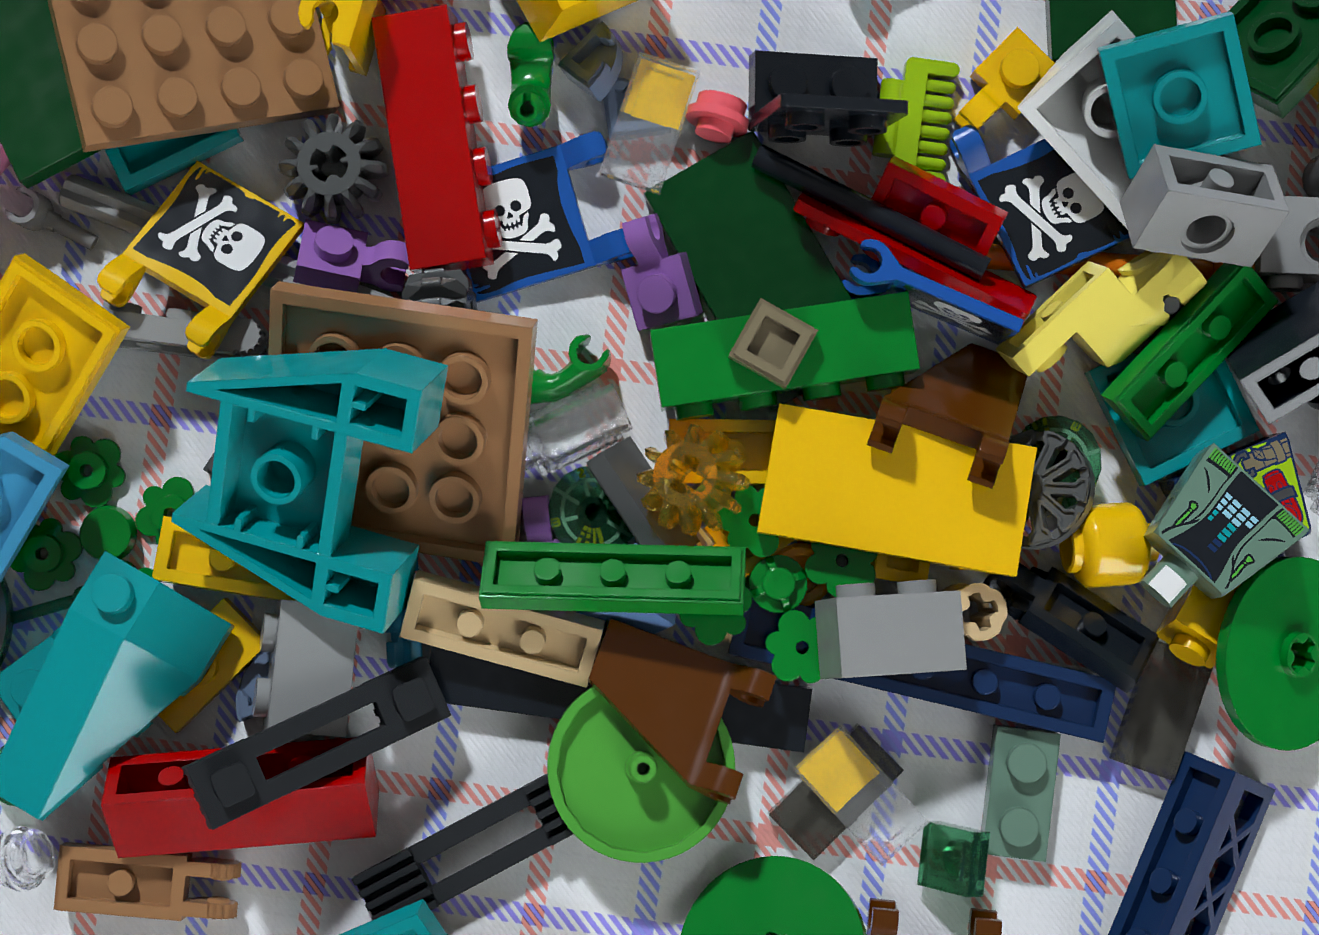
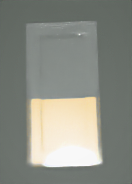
(649, 123)
(861, 795)

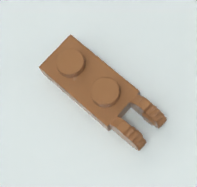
(142, 886)

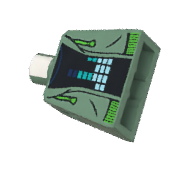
(1215, 530)

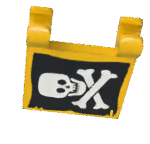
(210, 246)

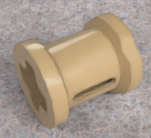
(987, 621)

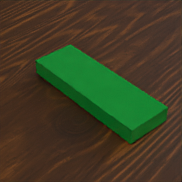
(1189, 349)

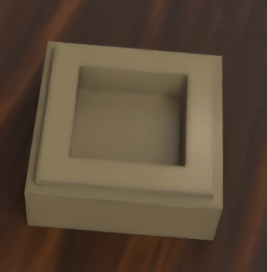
(772, 343)

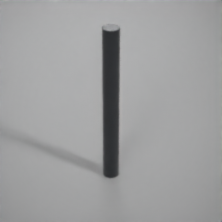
(870, 212)

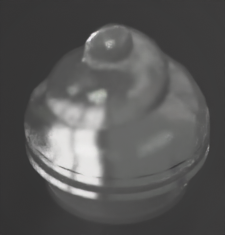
(25, 858)

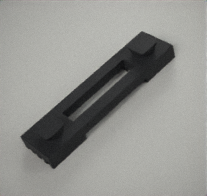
(232, 781)
(403, 881)

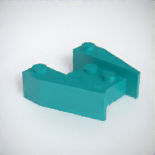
(292, 467)

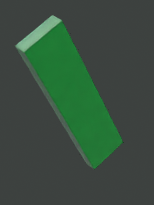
(613, 578)

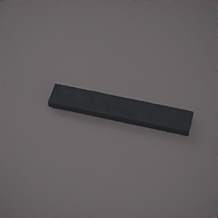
(497, 687)

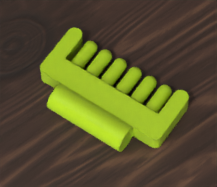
(904, 135)

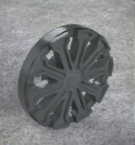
(1049, 490)

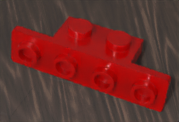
(940, 208)

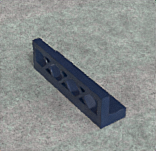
(1186, 839)

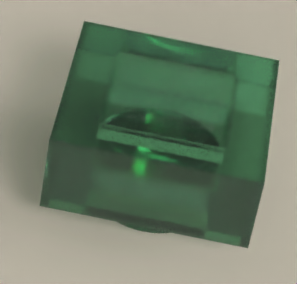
(953, 859)

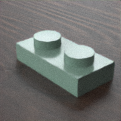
(1020, 791)

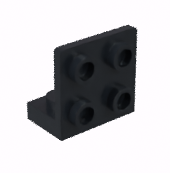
(818, 96)

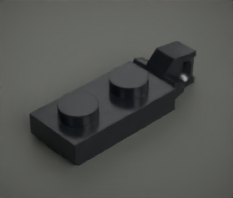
(1078, 623)

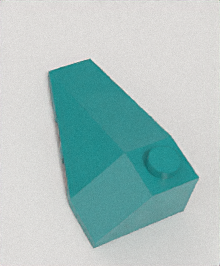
(109, 673)

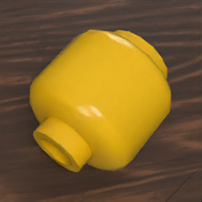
(1109, 547)

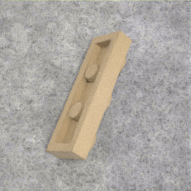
(536, 641)

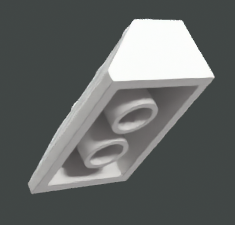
(1076, 116)

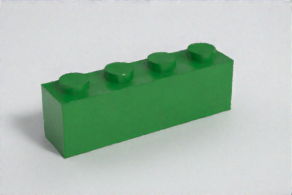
(854, 343)

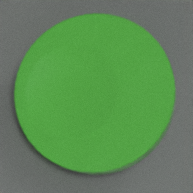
(621, 791)

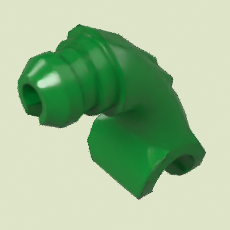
(530, 76)
(572, 377)

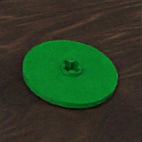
(1272, 655)
(774, 899)

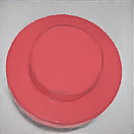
(718, 116)

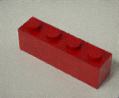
(435, 139)
(156, 813)

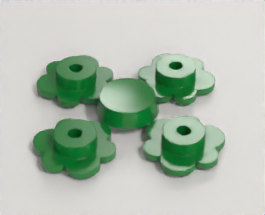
(105, 527)
(778, 587)

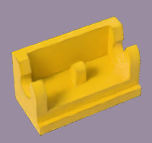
(347, 26)

